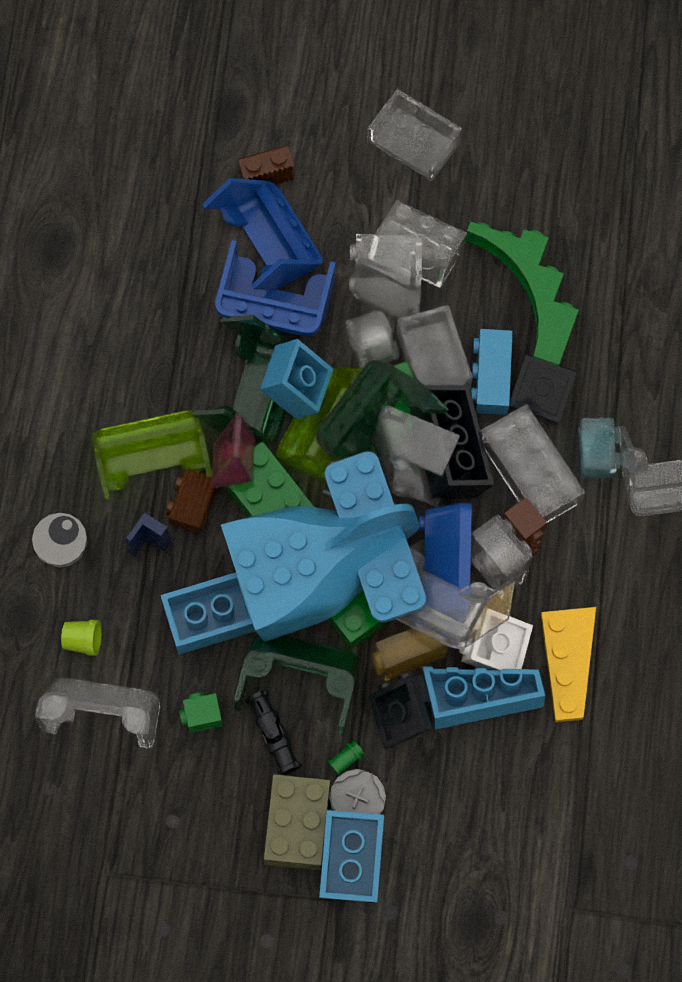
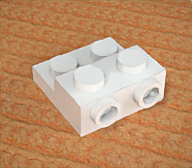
(501, 647)

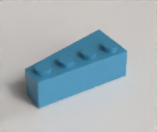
(480, 693)

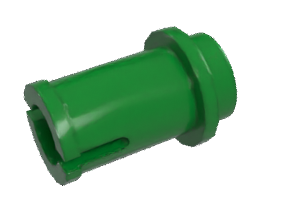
(346, 757)

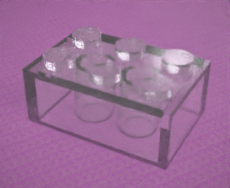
(414, 134)
(440, 240)
(434, 348)
(499, 553)

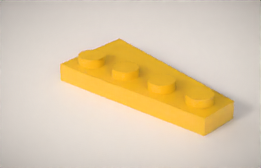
(568, 654)

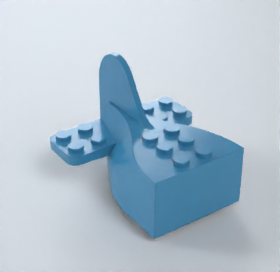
(314, 561)

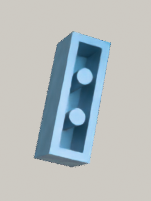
(492, 371)

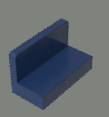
(150, 530)

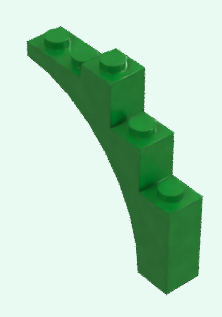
(523, 258)

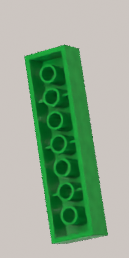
(274, 490)

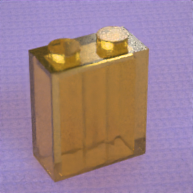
(405, 653)

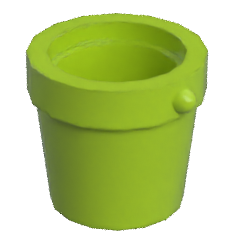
(82, 636)

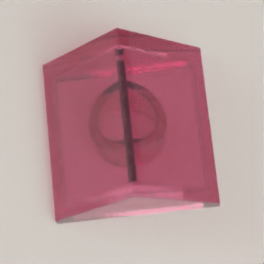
(233, 454)

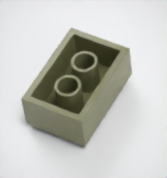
(296, 822)

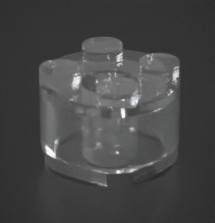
(372, 338)

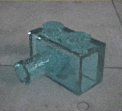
(598, 448)

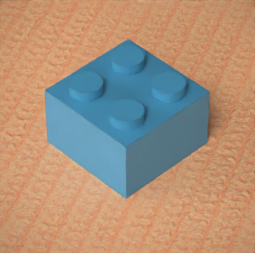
(296, 379)

